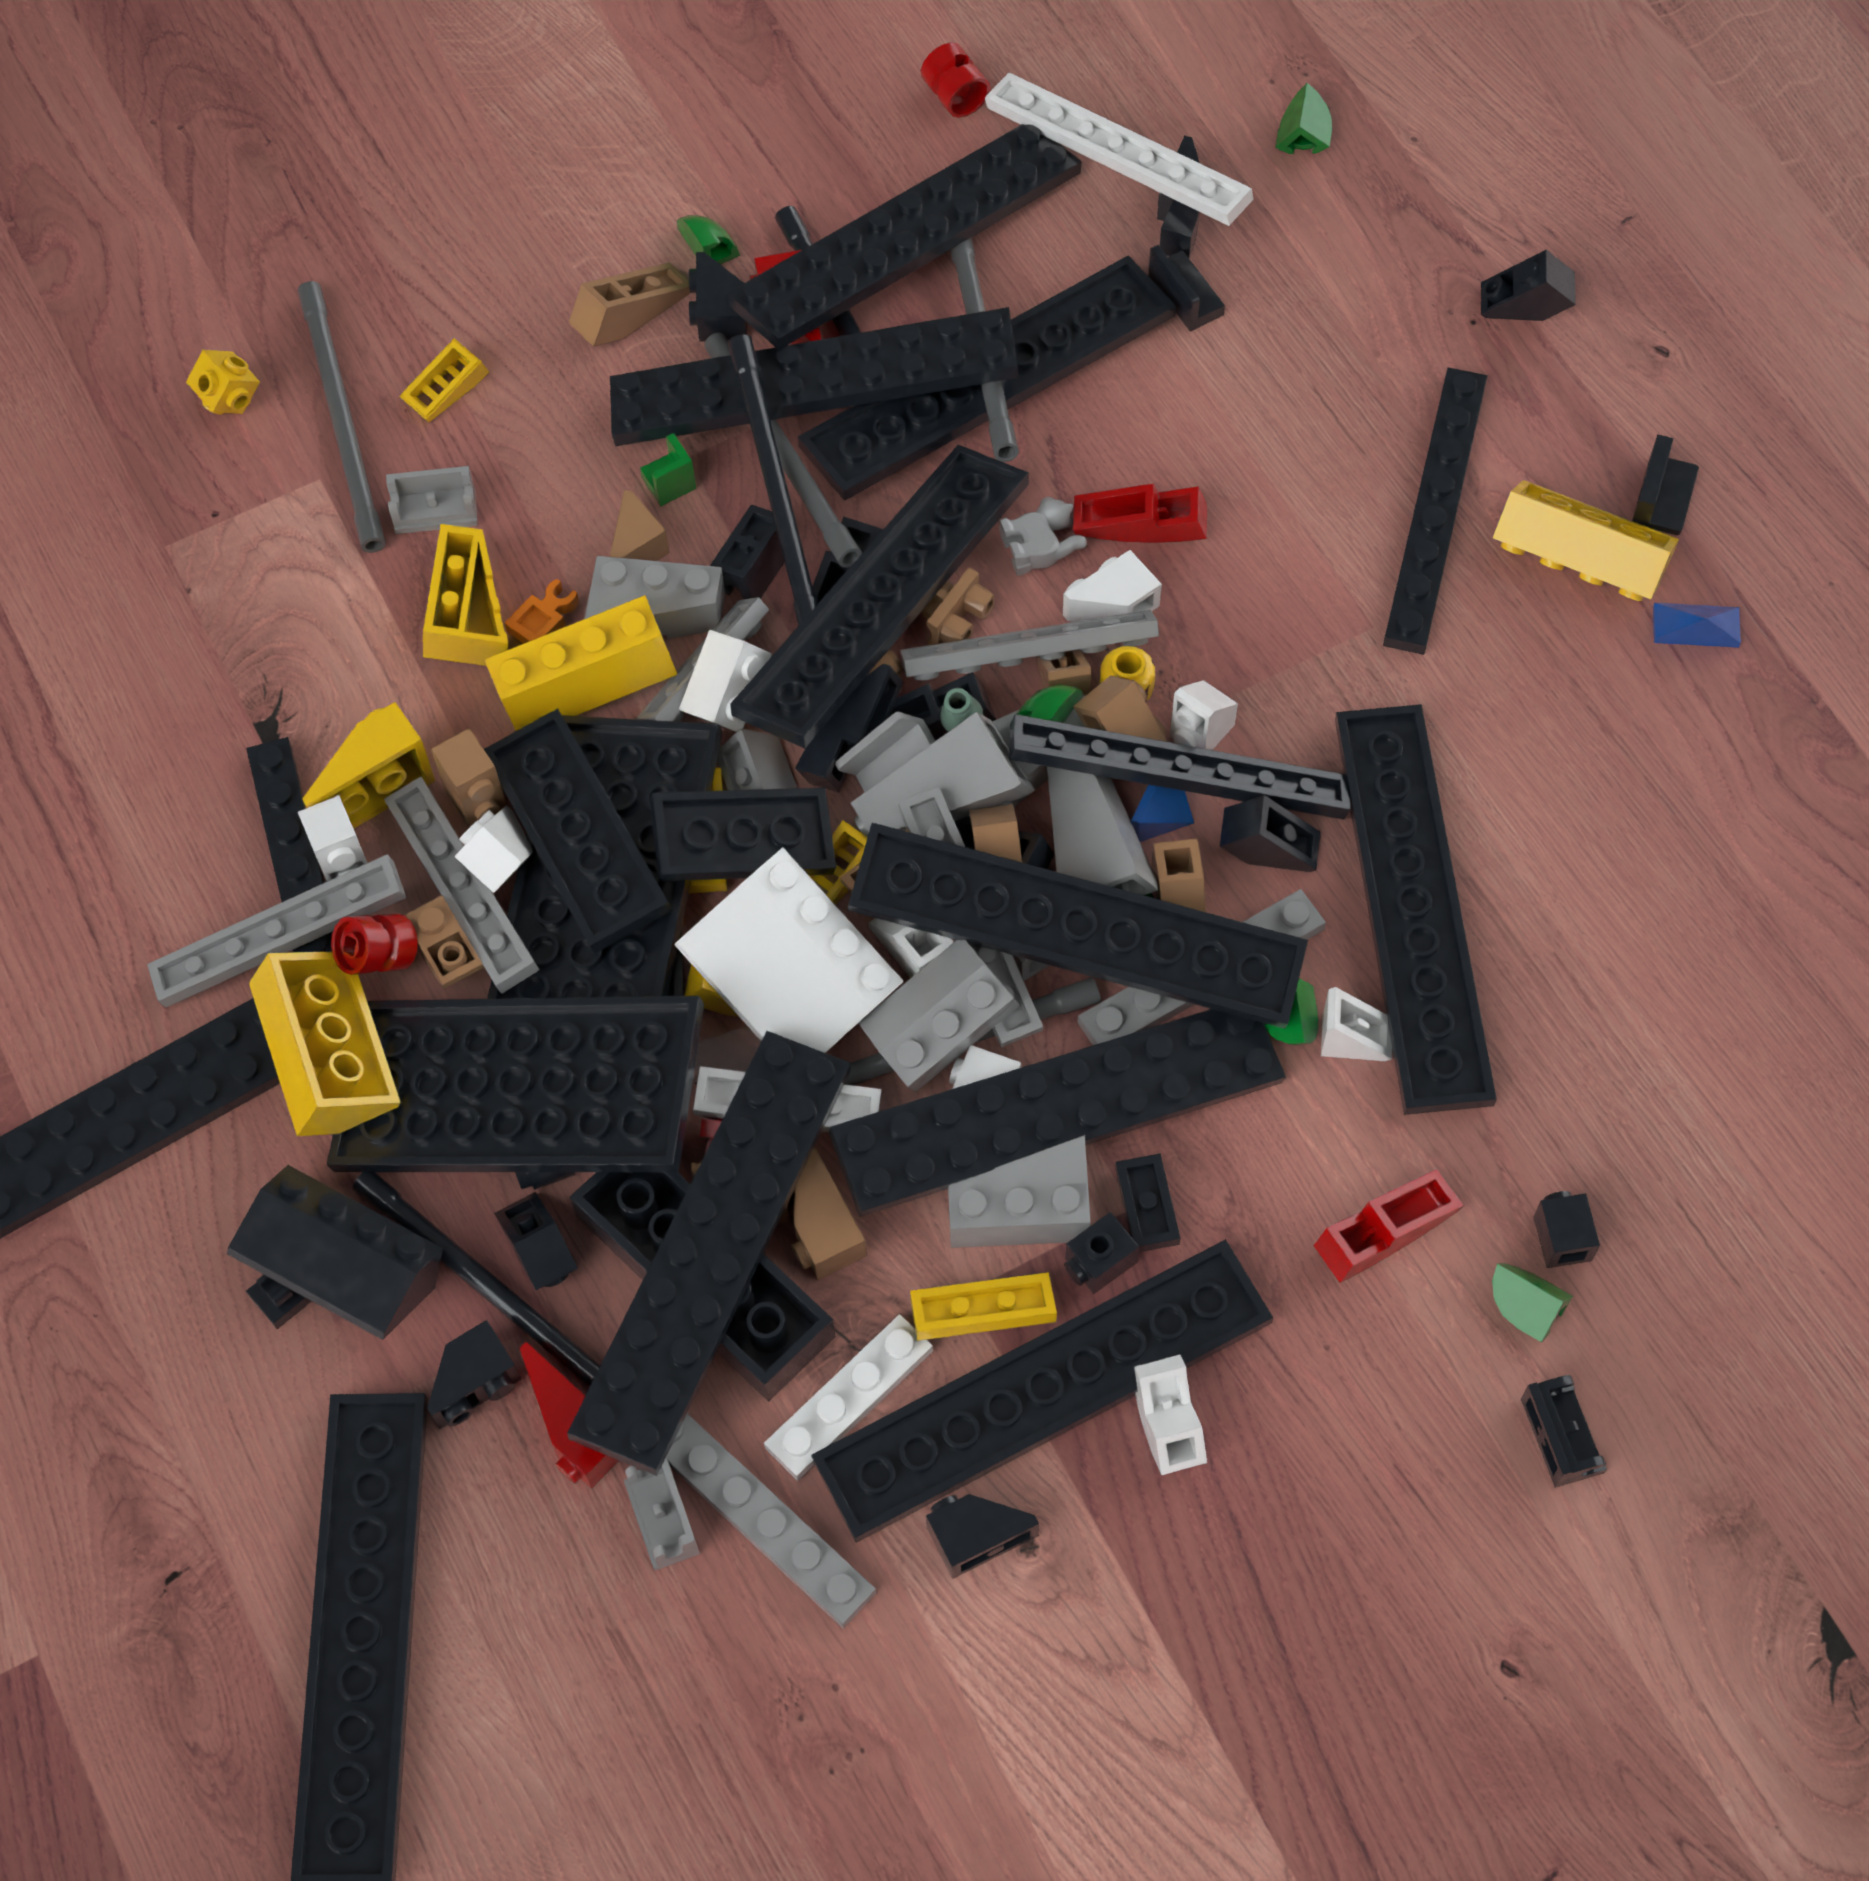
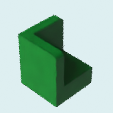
(671, 474)

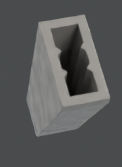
(967, 766)
(1095, 833)

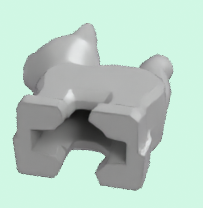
(1032, 536)

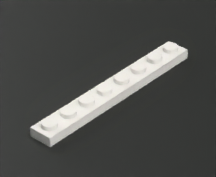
(1120, 149)

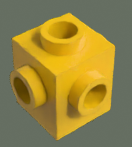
(222, 382)

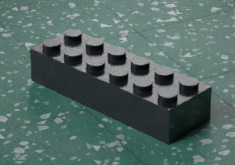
(776, 1321)

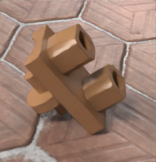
(950, 605)

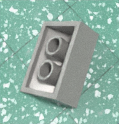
(938, 1014)

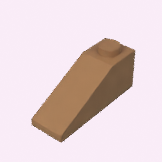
(625, 302)
(823, 1224)

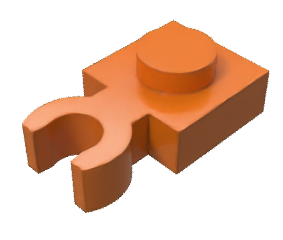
(542, 617)

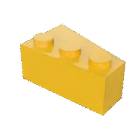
(462, 603)

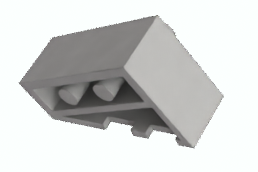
(681, 596)
(1024, 1201)

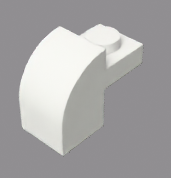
(1168, 1415)

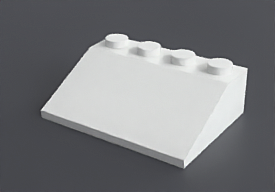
(788, 957)

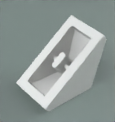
(1354, 1029)

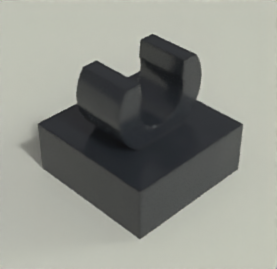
(276, 1300)

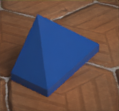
(1696, 625)
(1161, 812)

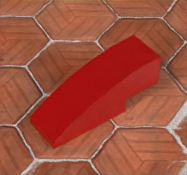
(1142, 515)
(1387, 1225)

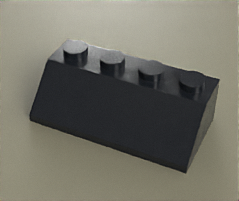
(336, 1252)

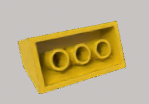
(1585, 540)
(582, 664)
(322, 1043)

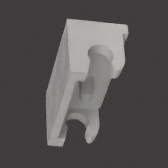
(432, 498)
(660, 1516)

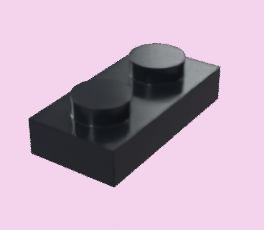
(1147, 1202)

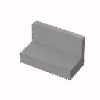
(886, 749)
(755, 762)

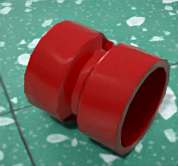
(955, 79)
(374, 943)

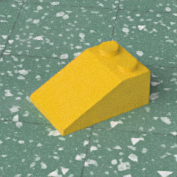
(372, 764)

